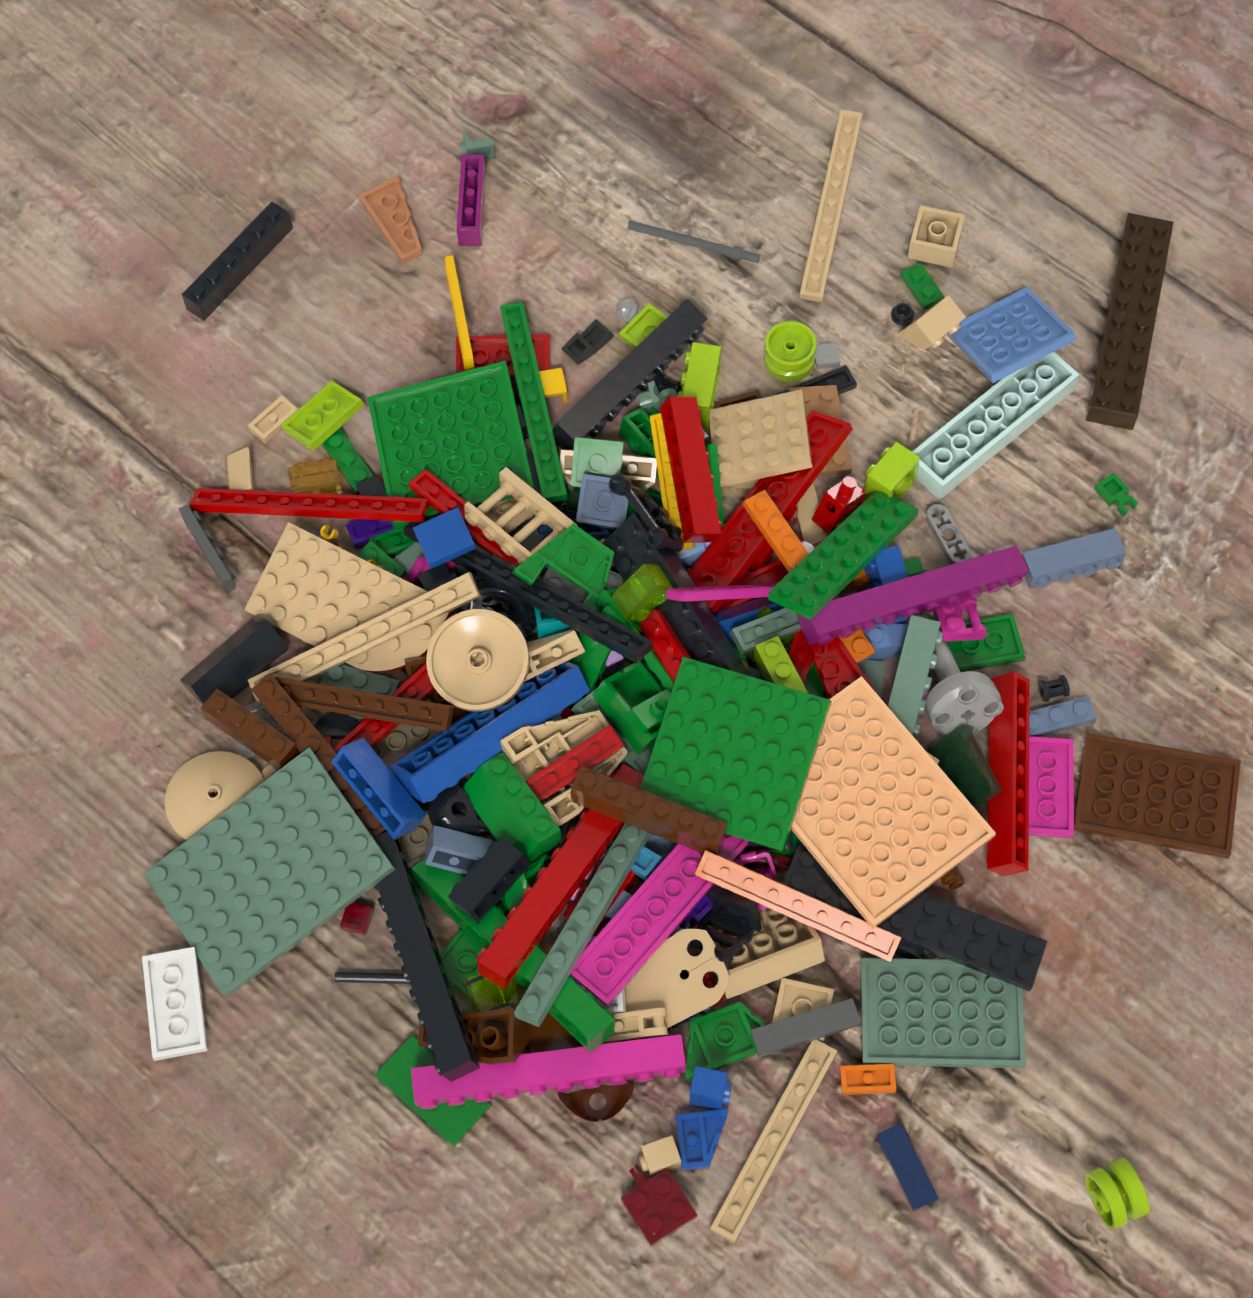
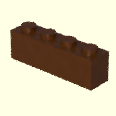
(249, 730)

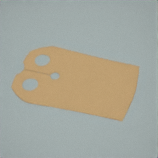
(660, 982)

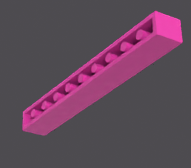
(554, 1070)

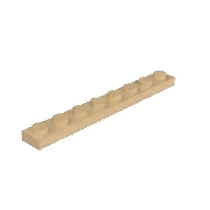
(773, 1141)

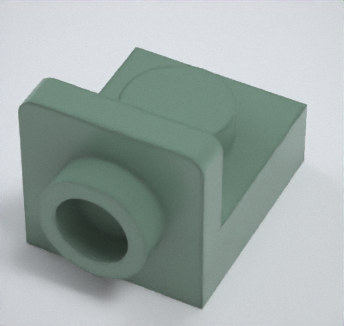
(479, 147)

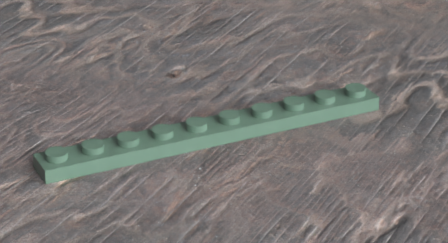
(581, 925)

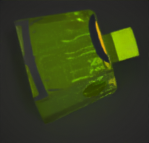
(488, 995)

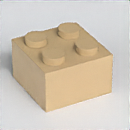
(936, 236)

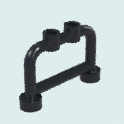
(656, 537)

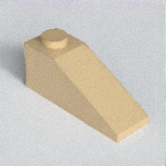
(552, 651)

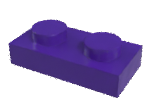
(362, 530)

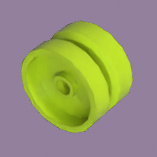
(790, 351)
(1117, 1193)

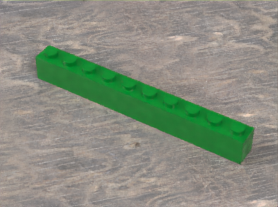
(572, 1008)

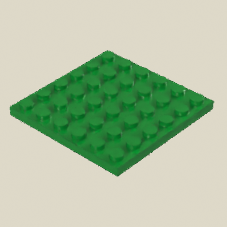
(455, 428)
(736, 750)

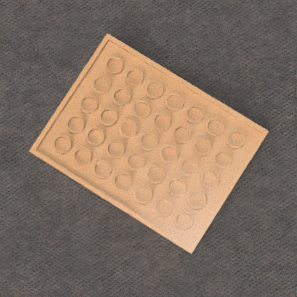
(881, 808)

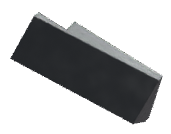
(236, 661)

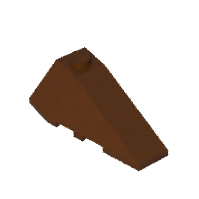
(494, 1035)

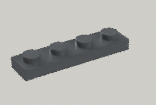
(204, 541)

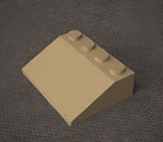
(773, 953)

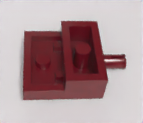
(657, 1205)

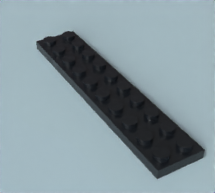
(937, 927)

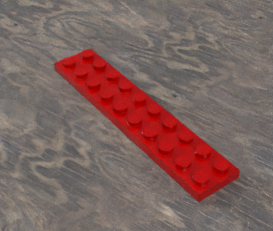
(740, 538)

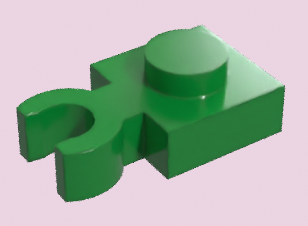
(1114, 491)

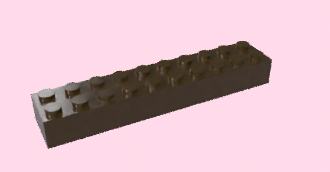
(1129, 322)

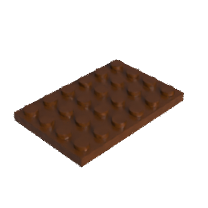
(1157, 795)

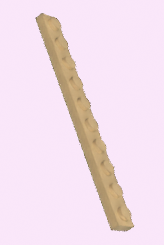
(830, 206)
(376, 631)

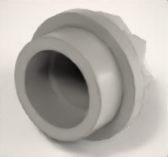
(627, 309)

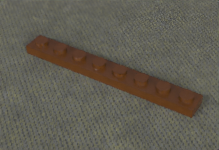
(369, 704)
(306, 736)

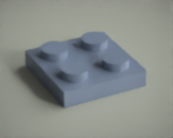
(599, 505)

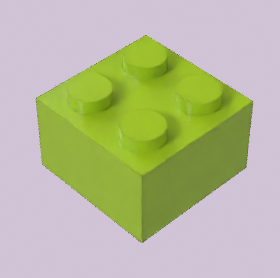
(893, 472)

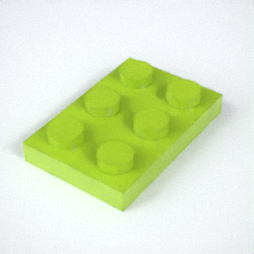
(322, 415)

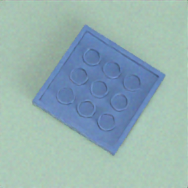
(1011, 334)

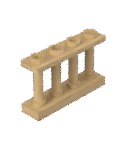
(527, 499)

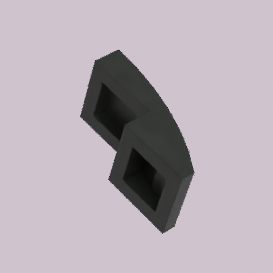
(588, 343)

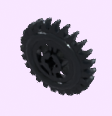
(500, 602)

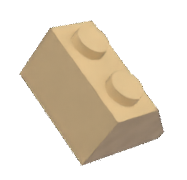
(934, 324)

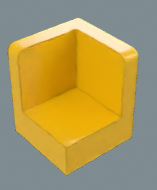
(554, 383)

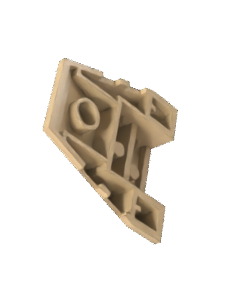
(540, 745)

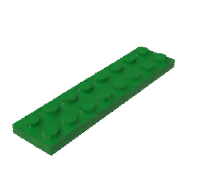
(843, 554)

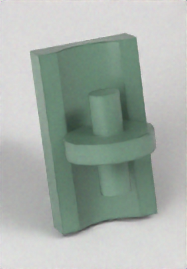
(653, 398)

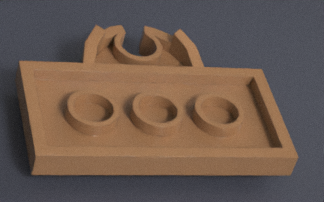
(826, 401)

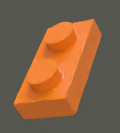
(867, 1079)

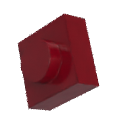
(356, 918)

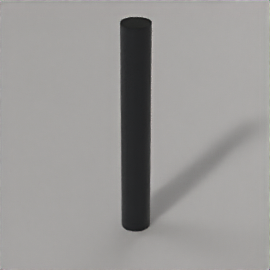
(367, 977)

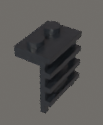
(733, 915)

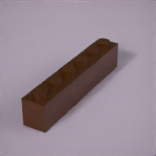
(648, 812)

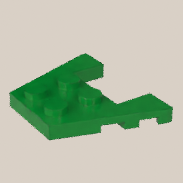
(577, 559)

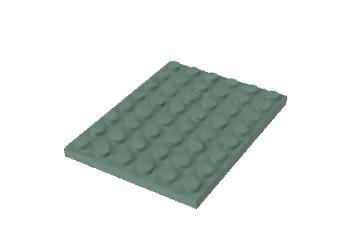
(268, 872)

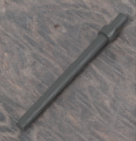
(736, 252)

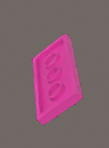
(1051, 787)

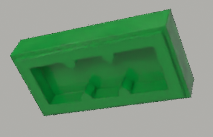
(651, 712)

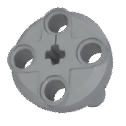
(960, 696)

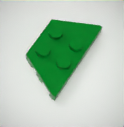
(721, 1038)

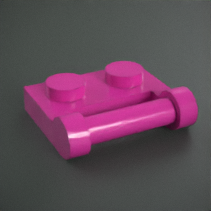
(953, 623)

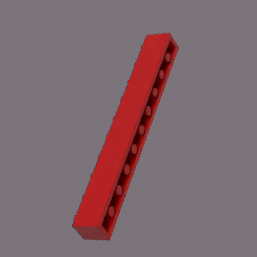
(552, 890)

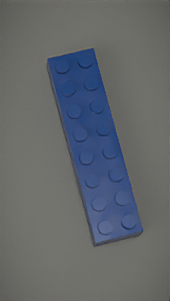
(477, 735)

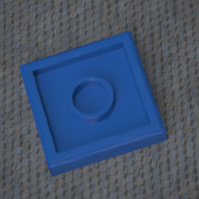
(444, 538)

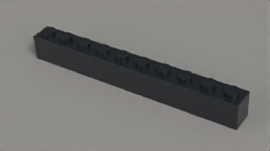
(424, 966)

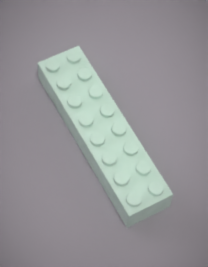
(992, 423)

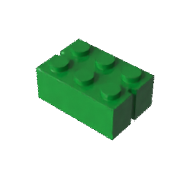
(620, 694)

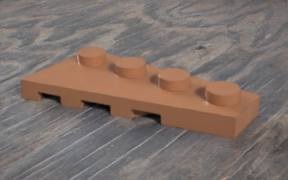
(392, 217)

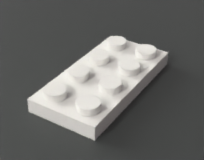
(174, 1004)

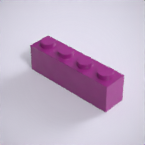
(471, 200)

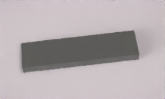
(805, 1027)

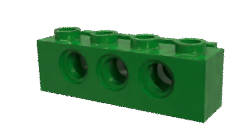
(634, 433)

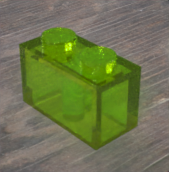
(642, 592)

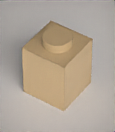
(659, 1156)

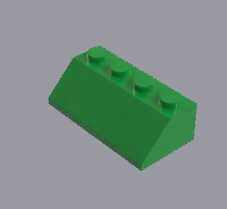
(511, 808)

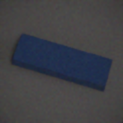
(907, 1167)

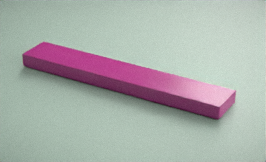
(719, 592)

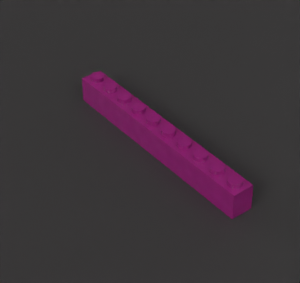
(915, 594)

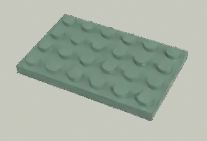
(939, 1015)

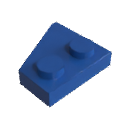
(699, 1137)

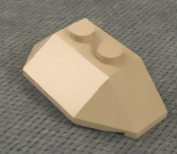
(637, 468)

